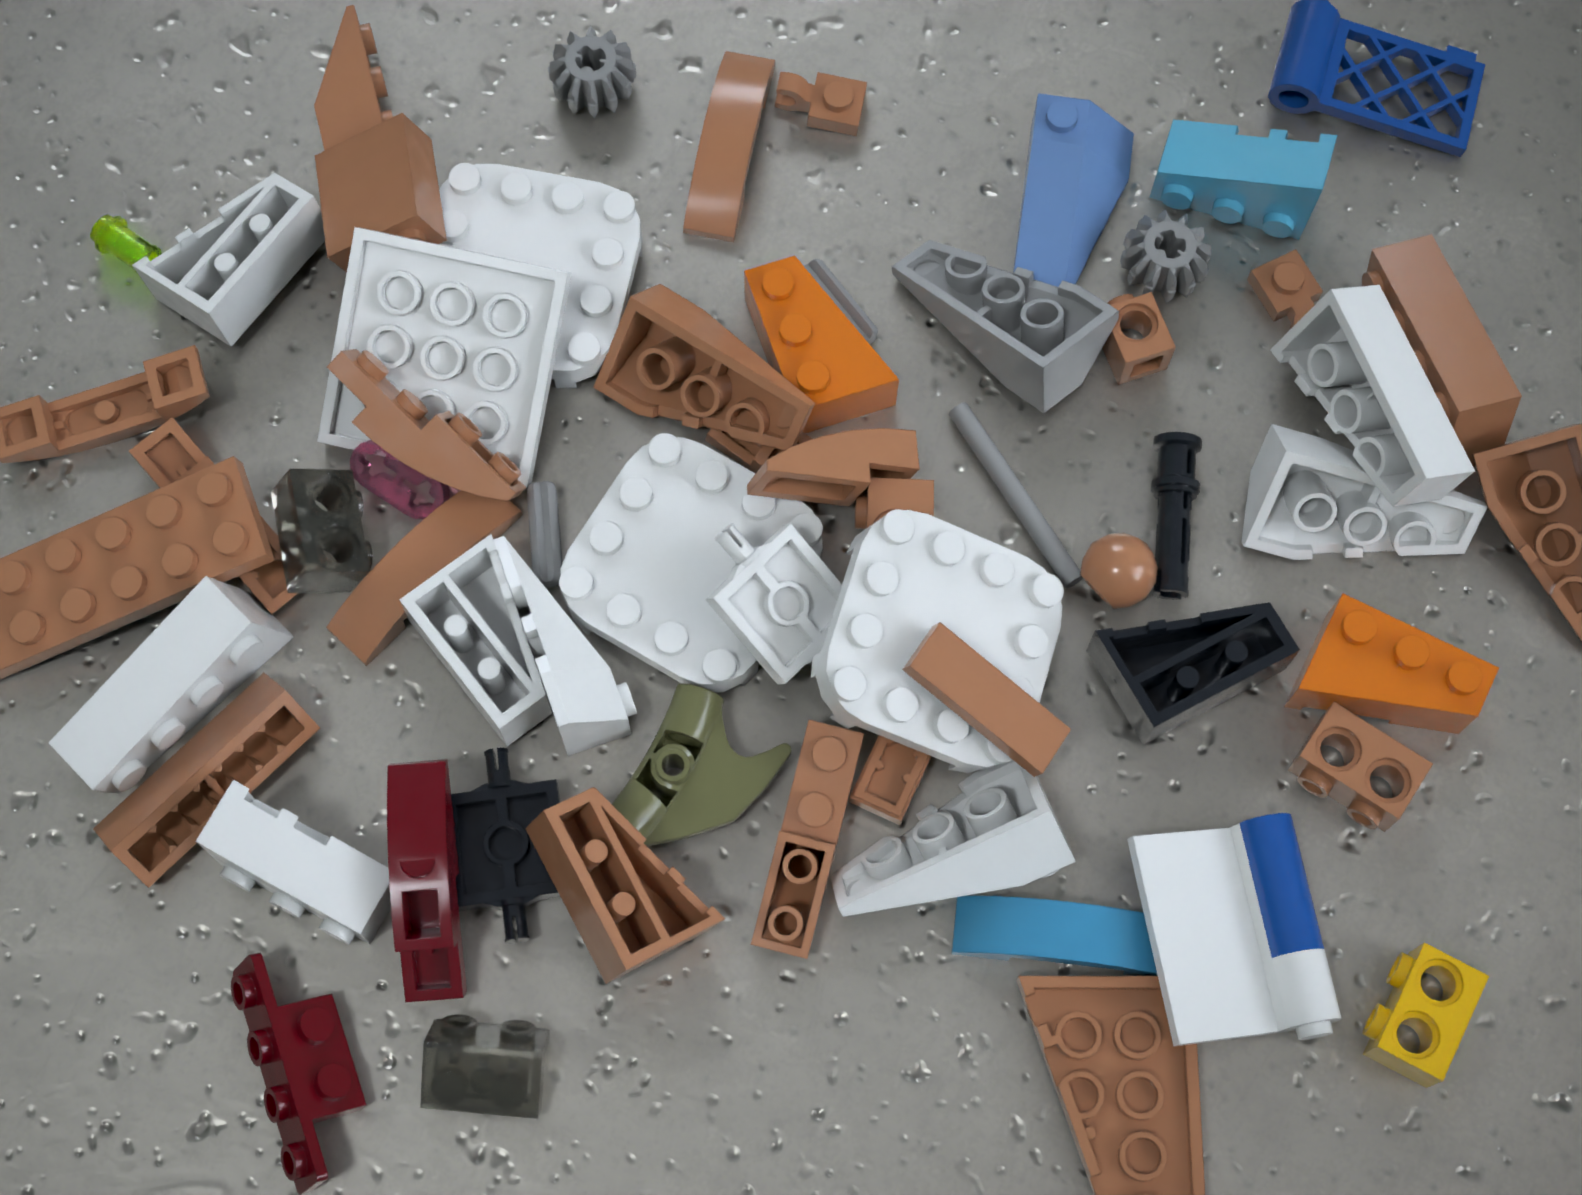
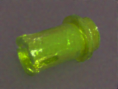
(114, 237)

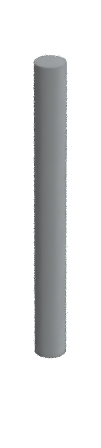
(1016, 495)

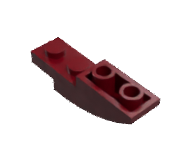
(424, 880)

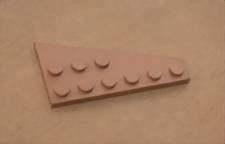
(1121, 1081)

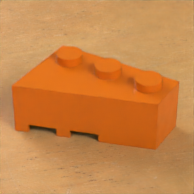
(816, 345)
(1390, 672)

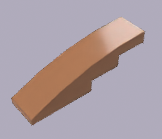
(172, 455)

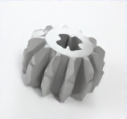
(592, 71)
(1166, 256)

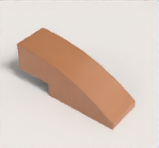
(837, 466)

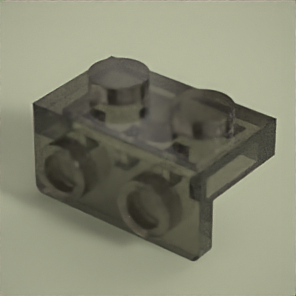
(484, 1067)

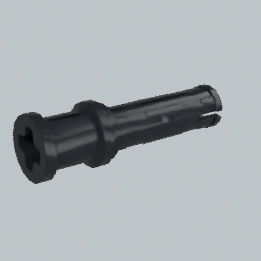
(1175, 491)

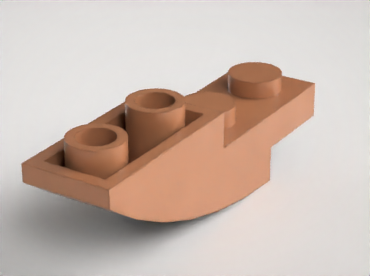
(437, 448)
(807, 839)

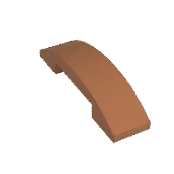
(727, 146)
(104, 413)
(373, 611)

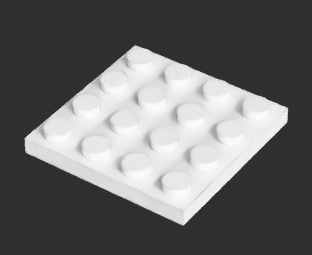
(455, 333)

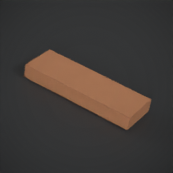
(987, 699)

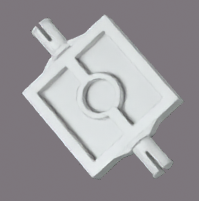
(776, 599)

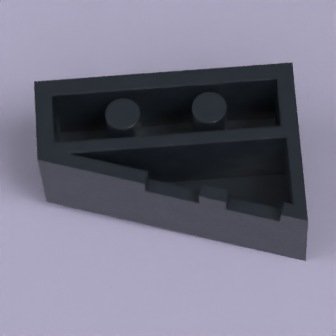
(1190, 665)

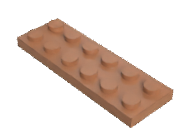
(128, 564)

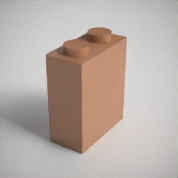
(380, 184)

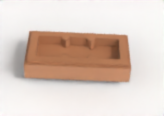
(889, 779)

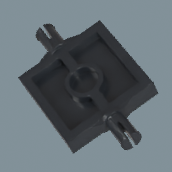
(493, 848)

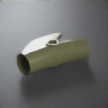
(714, 779)

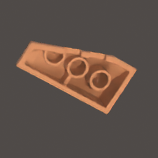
(691, 369)
(1537, 501)

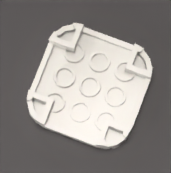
(558, 226)
(654, 559)
(898, 585)

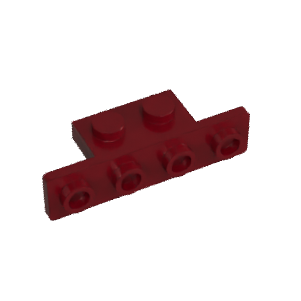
(302, 1064)

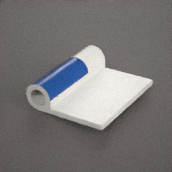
(1234, 932)

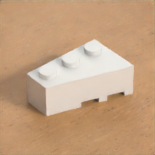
(297, 866)

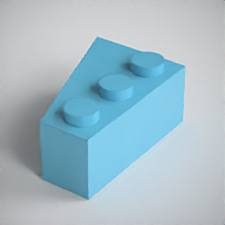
(1243, 177)

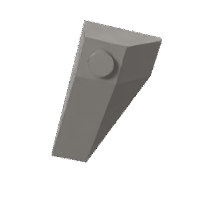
(1019, 328)

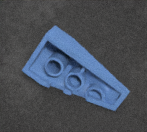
(1070, 185)

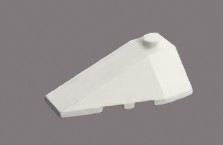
(1319, 500)
(574, 675)
(979, 842)

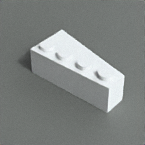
(1376, 394)
(169, 684)

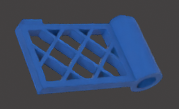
(1316, 49)

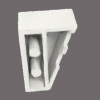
(239, 260)
(480, 639)

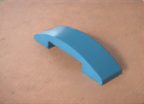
(1053, 933)

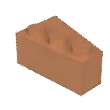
(615, 886)

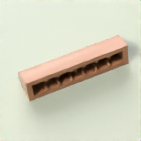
(175, 803)

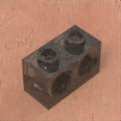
(308, 530)

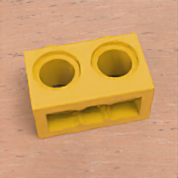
(1437, 1023)

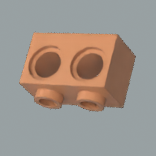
(1365, 754)

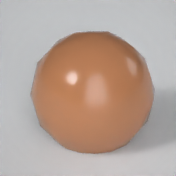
(1119, 569)

